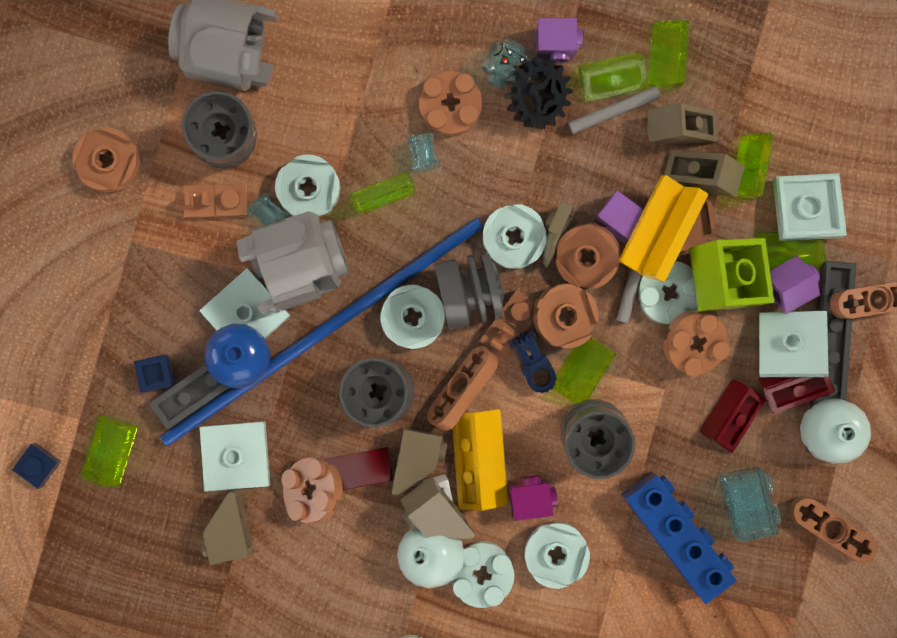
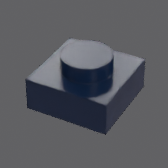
(154, 373)
(36, 465)

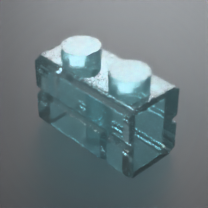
(750, 503)

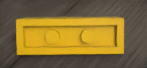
(662, 228)
(480, 461)

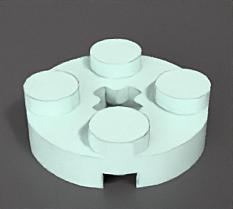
(296, 173)
(532, 232)
(652, 297)
(396, 308)
(566, 570)
(491, 590)

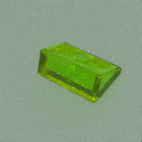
(668, 53)
(613, 76)
(754, 155)
(382, 193)
(781, 251)
(583, 370)
(109, 451)

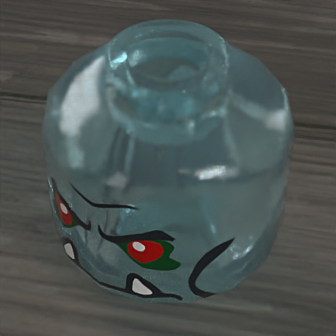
(502, 60)

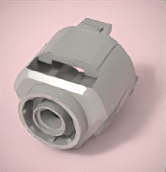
(221, 42)
(296, 259)

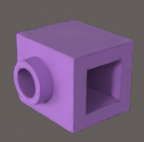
(558, 39)
(619, 216)
(794, 284)

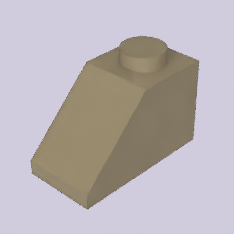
(682, 125)
(708, 171)
(417, 457)
(434, 513)
(228, 532)

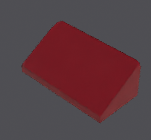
(789, 392)
(732, 415)
(363, 468)

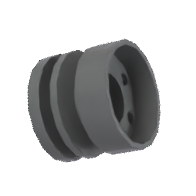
(216, 111)
(469, 290)
(358, 388)
(602, 455)

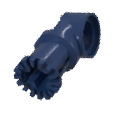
(534, 361)

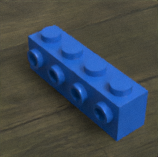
(679, 537)

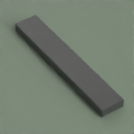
(836, 277)

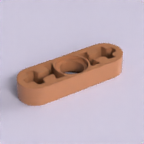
(863, 295)
(443, 403)
(819, 531)

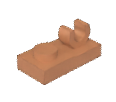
(216, 200)
(516, 320)

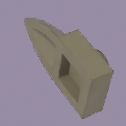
(558, 223)

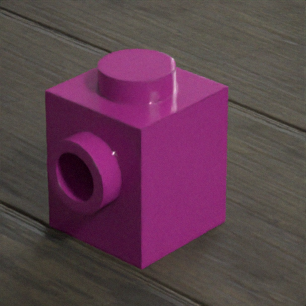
(532, 498)

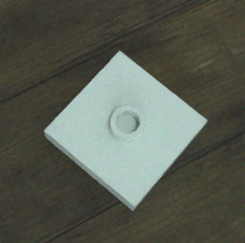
(809, 207)
(239, 305)
(793, 344)
(235, 456)

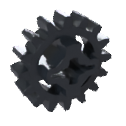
(552, 91)

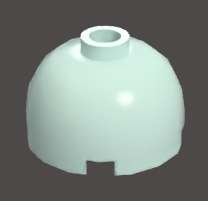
(835, 431)
(429, 560)

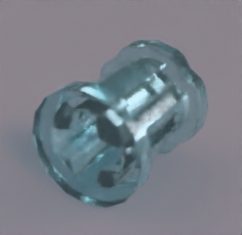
(423, 152)
(266, 211)

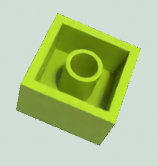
(731, 274)

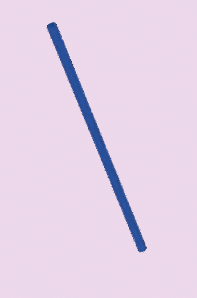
(326, 328)

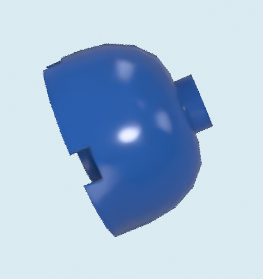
(237, 355)

